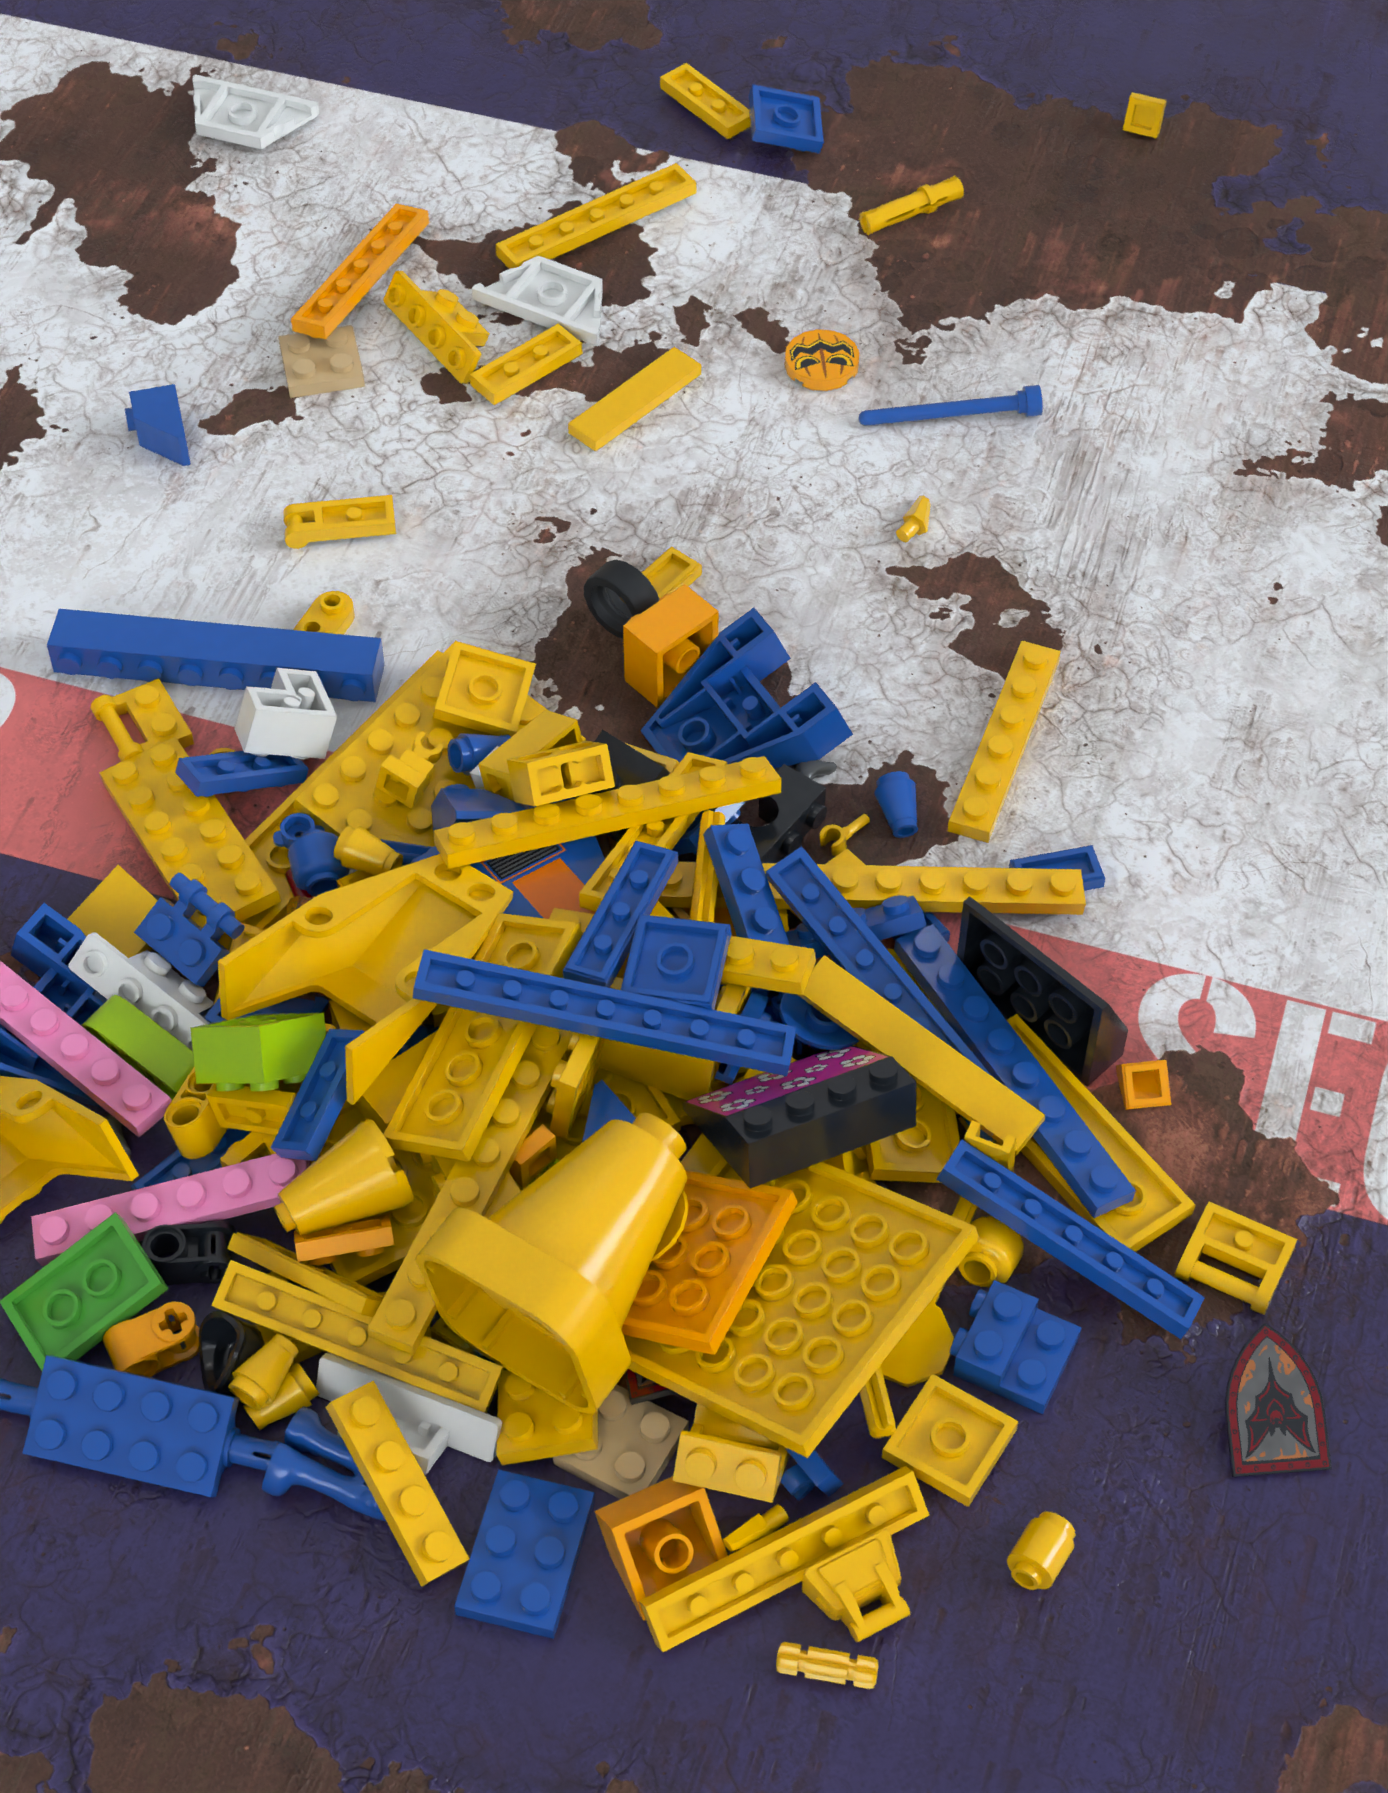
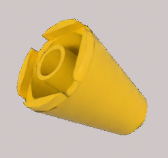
(345, 1184)

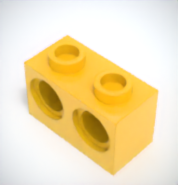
(560, 773)

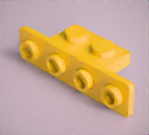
(439, 324)

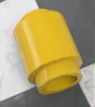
(1041, 1551)

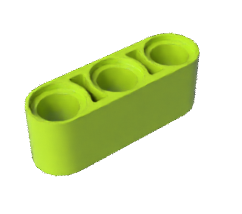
(142, 1044)

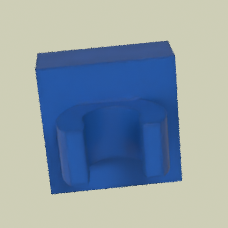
(807, 1473)

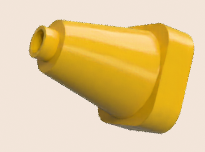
(562, 1261)

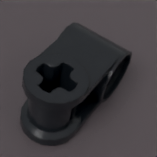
(192, 1249)

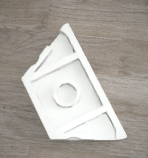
(247, 113)
(548, 296)

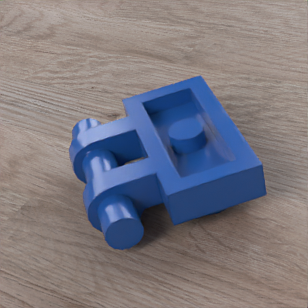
(180, 939)

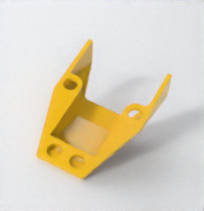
(365, 953)
(49, 1137)

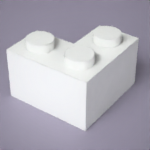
(288, 718)

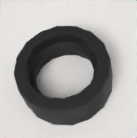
(616, 581)

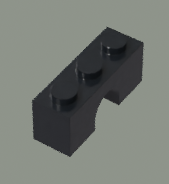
(789, 814)

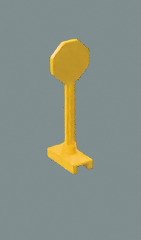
(929, 1339)

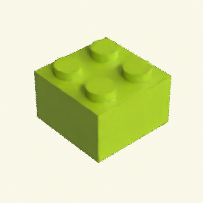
(257, 1050)

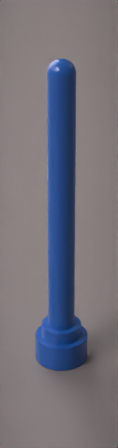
(1024, 401)

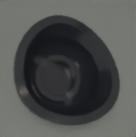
(224, 1347)

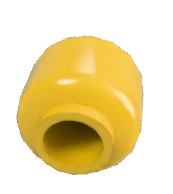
(993, 1254)

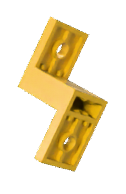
(664, 1070)

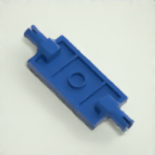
(133, 1426)

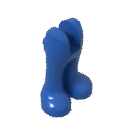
(292, 1468)

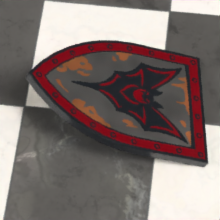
(1274, 1410)

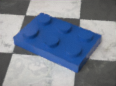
(525, 1554)

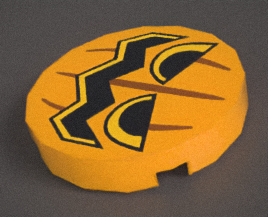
(822, 359)

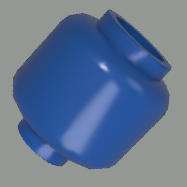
(314, 862)

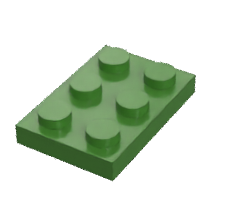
(84, 1293)

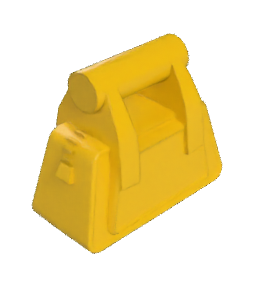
(856, 1579)

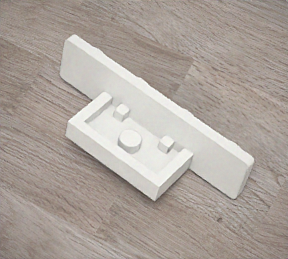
(144, 982)
(423, 1417)

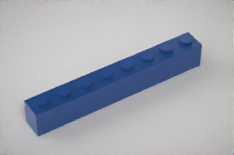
(211, 653)

